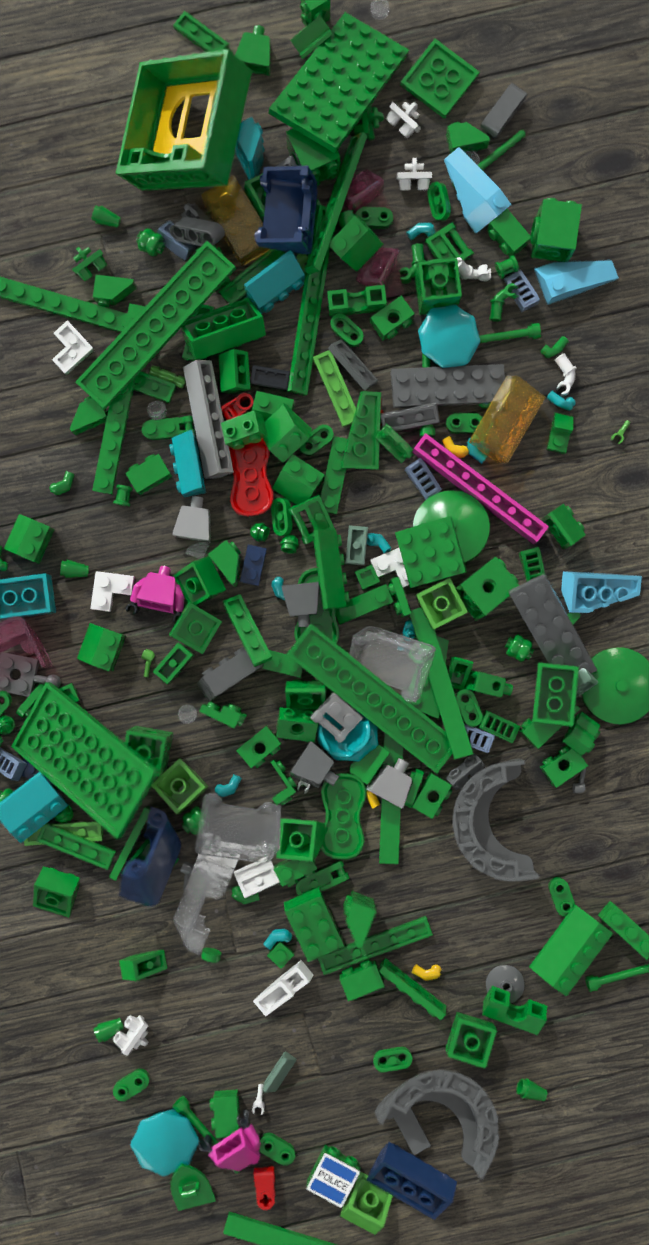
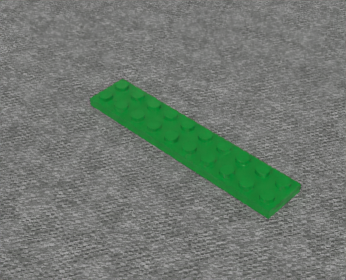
(155, 325)
(371, 697)

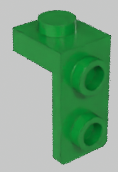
(284, 796)

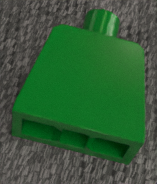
(255, 51)
(488, 684)

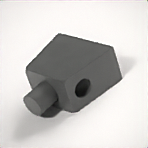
(301, 601)
(314, 767)

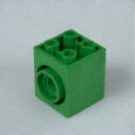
(309, 153)
(555, 230)
(437, 284)
(494, 580)
(152, 745)

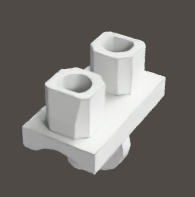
(397, 114)
(405, 177)
(134, 1036)

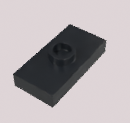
(270, 378)

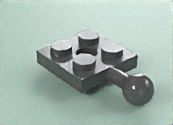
(28, 668)

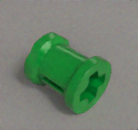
(507, 266)
(123, 495)

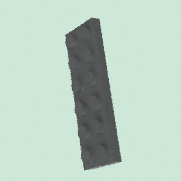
(446, 385)
(551, 624)

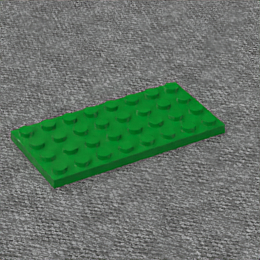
(339, 82)
(84, 759)

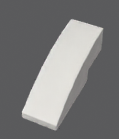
(283, 988)

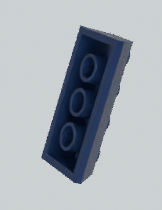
(412, 1181)

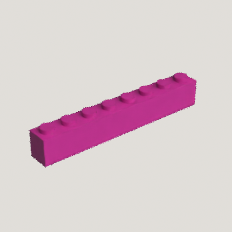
(480, 488)

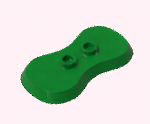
(323, 620)
(342, 823)

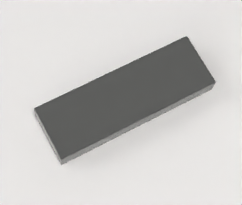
(353, 364)
(411, 417)
(412, 1131)

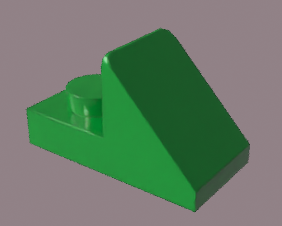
(560, 432)

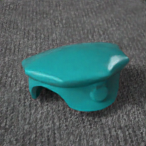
(449, 336)
(357, 743)
(164, 1142)

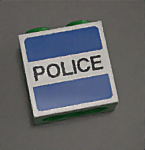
(333, 1175)

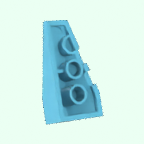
(476, 191)
(567, 279)
(590, 591)

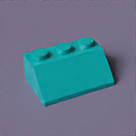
(250, 147)
(275, 282)
(187, 464)
(30, 807)

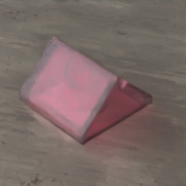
(363, 190)
(378, 267)

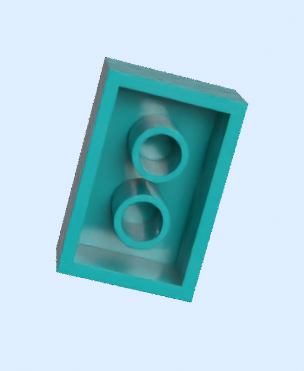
(26, 596)

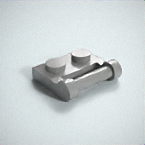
(341, 712)

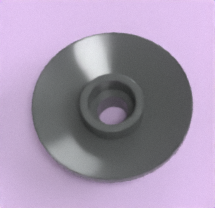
(506, 974)

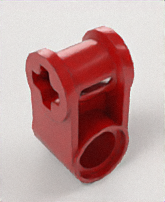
(235, 407)
(265, 1185)

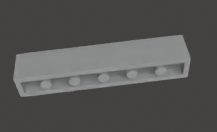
(207, 419)

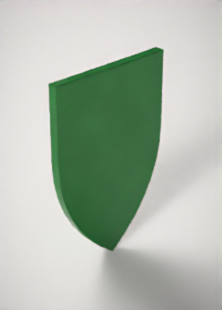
(190, 1188)

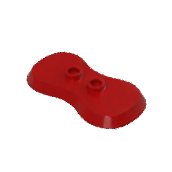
(251, 489)

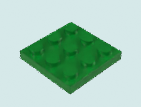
(439, 78)
(430, 552)

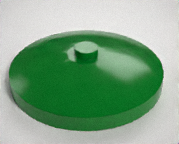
(468, 517)
(621, 686)

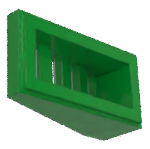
(538, 559)
(486, 716)

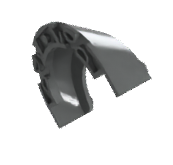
(473, 827)
(462, 1097)

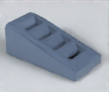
(526, 286)
(424, 469)
(490, 737)
(17, 769)

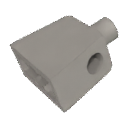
(193, 522)
(392, 783)

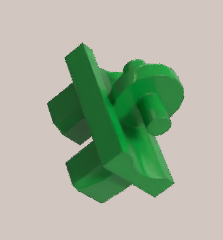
(370, 118)
(96, 258)

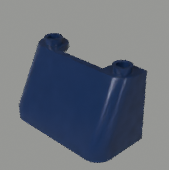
(288, 209)
(147, 880)

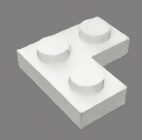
(76, 348)
(391, 562)
(107, 584)

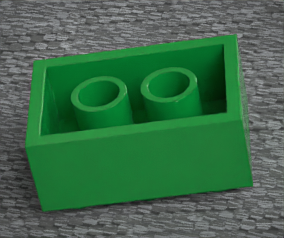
(555, 694)
(313, 924)

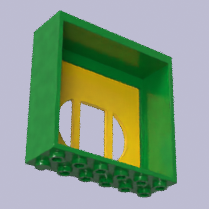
(156, 96)

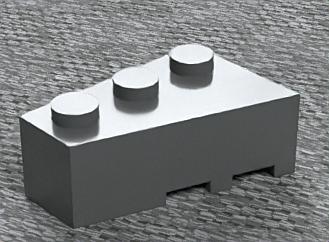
(227, 674)

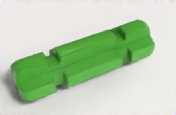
(167, 376)

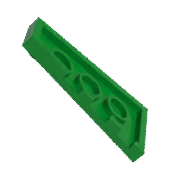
(362, 446)
(427, 701)

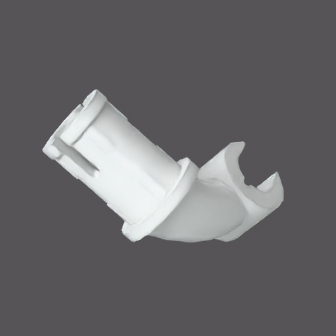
(467, 272)
(569, 373)

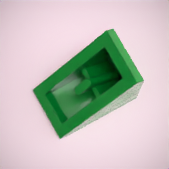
(459, 671)

